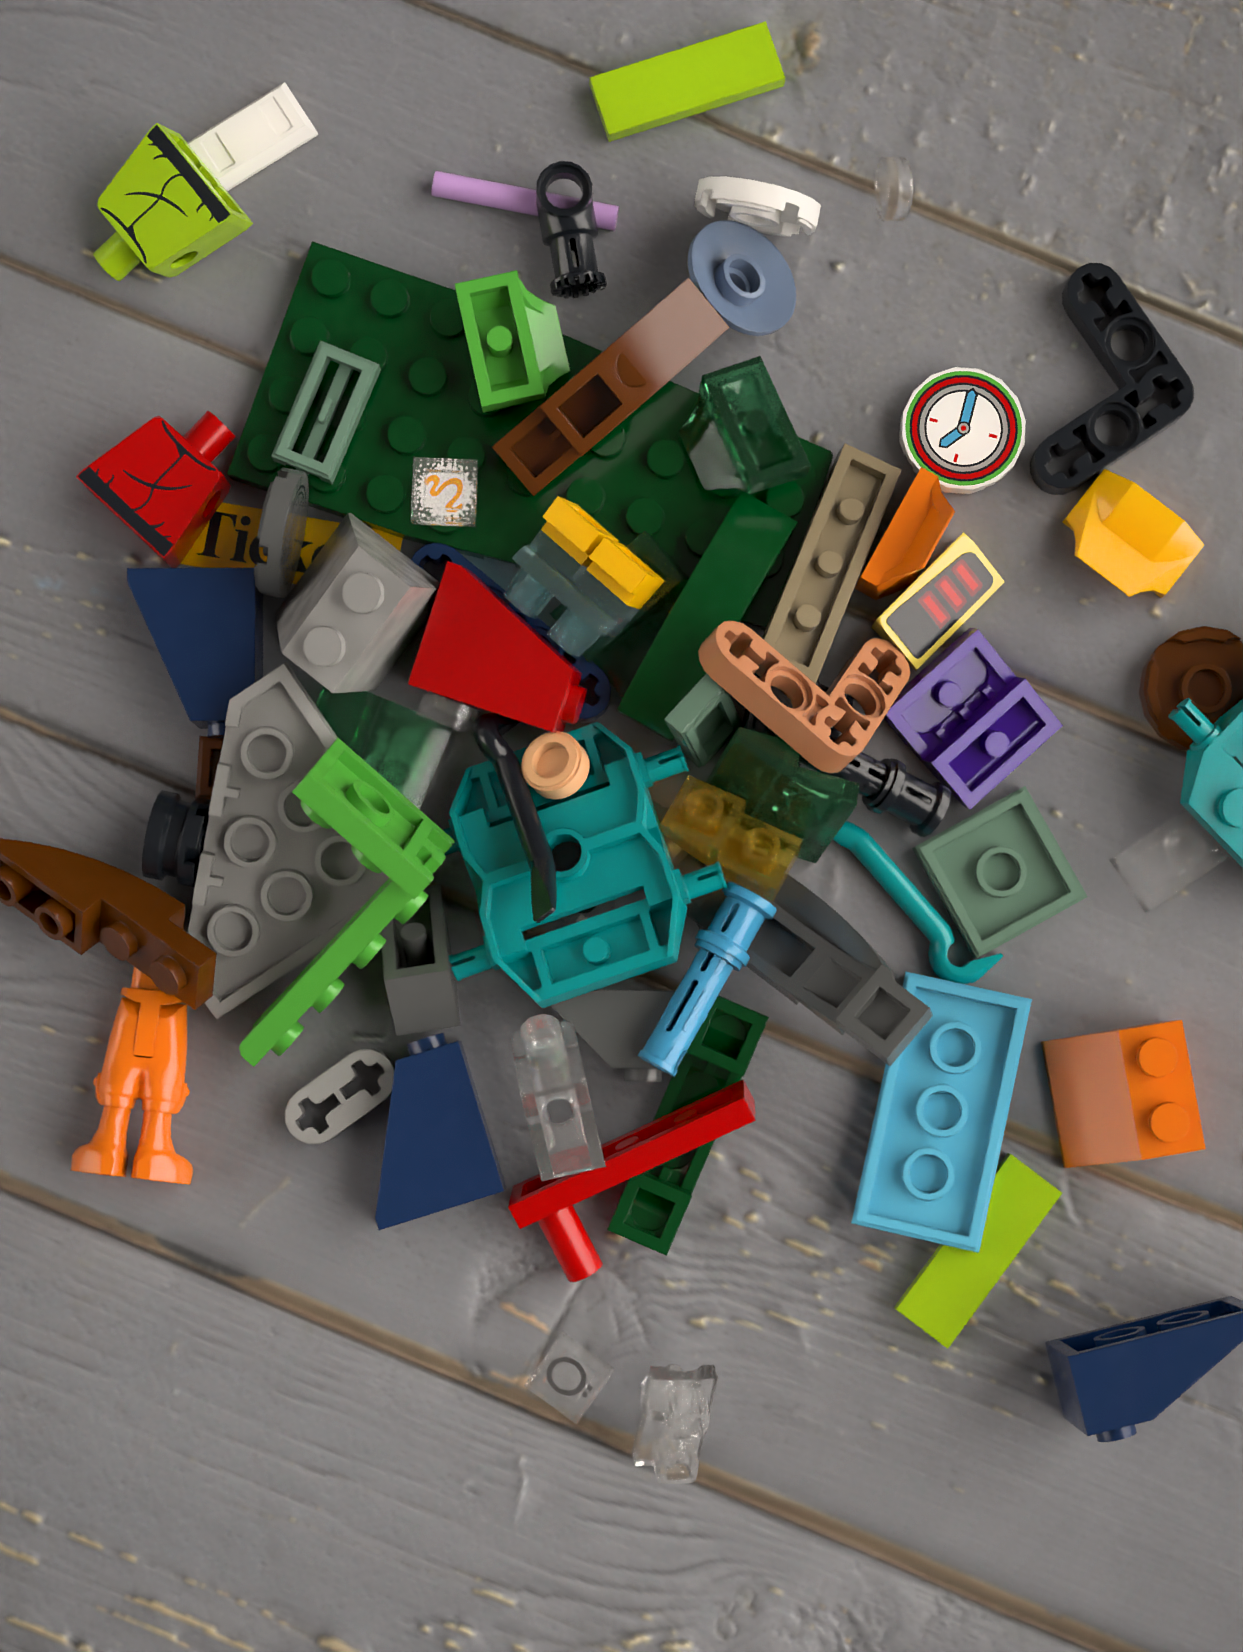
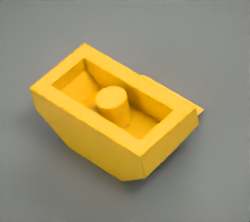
(1131, 536)

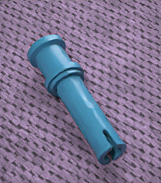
(720, 951)

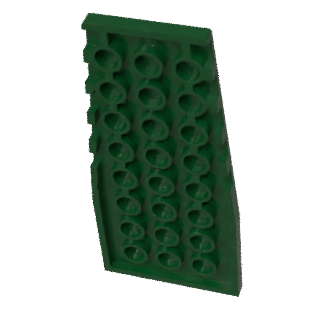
(432, 409)

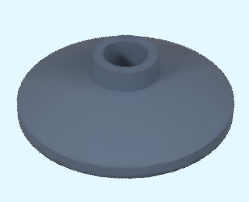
(742, 277)

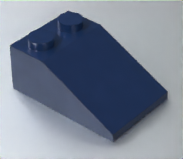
(1140, 1366)

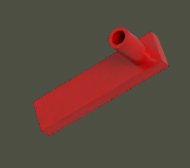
(625, 1157)

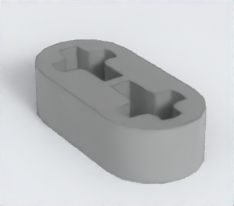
(332, 1083)

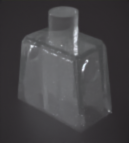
(550, 1069)

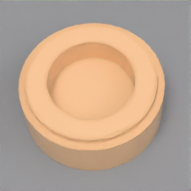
(555, 765)

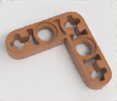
(813, 712)

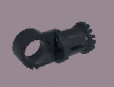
(570, 231)

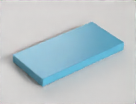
(943, 1116)

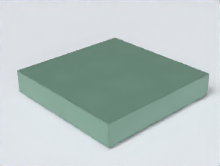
(999, 872)

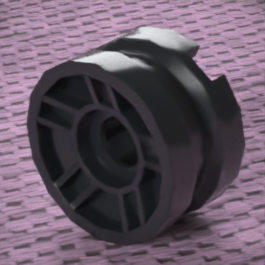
(175, 838)

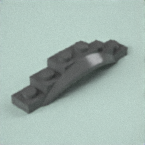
(821, 963)

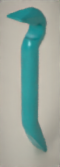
(913, 905)

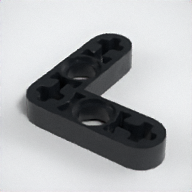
(1131, 377)

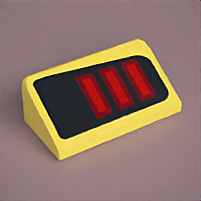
(939, 601)

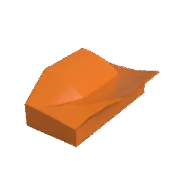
(908, 538)

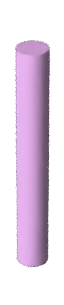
(511, 197)

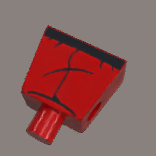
(163, 483)

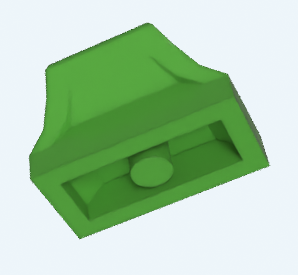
(510, 340)

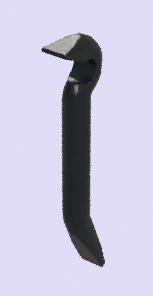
(488, 735)

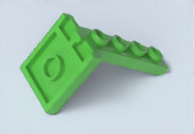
(385, 837)

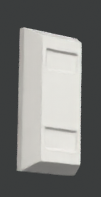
(254, 137)

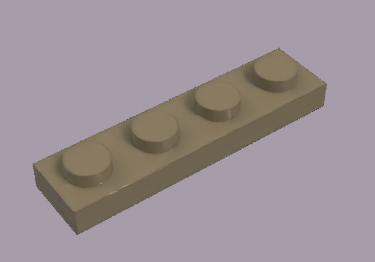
(830, 559)

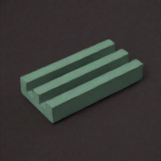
(307, 460)

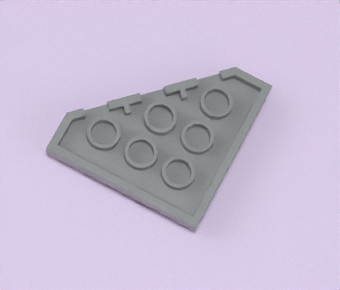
(268, 875)

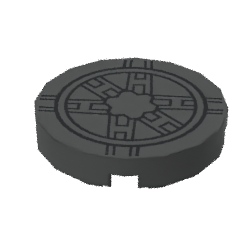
(282, 532)

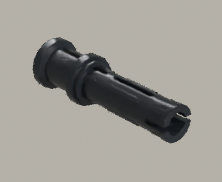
(892, 789)

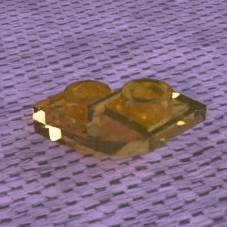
(714, 829)

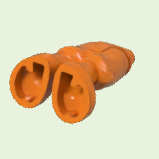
(144, 1063)

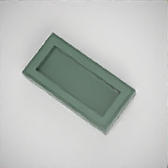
(703, 721)

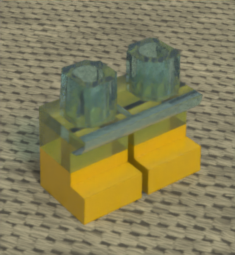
(586, 572)

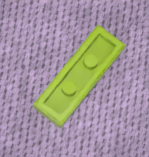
(687, 81)
(958, 1279)

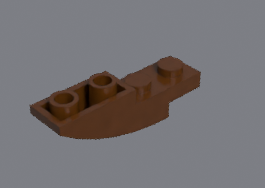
(611, 387)
(95, 902)

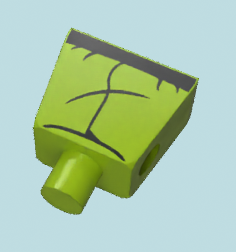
(165, 209)

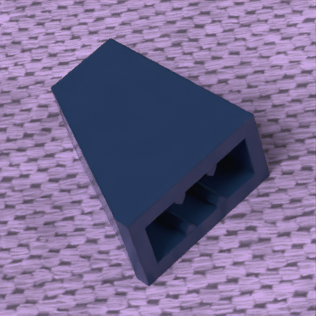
(206, 634)
(435, 1136)

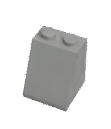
(354, 610)

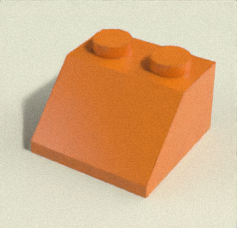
(1123, 1094)

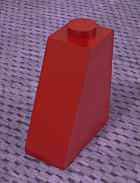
(493, 658)

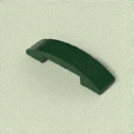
(715, 593)
(717, 1057)

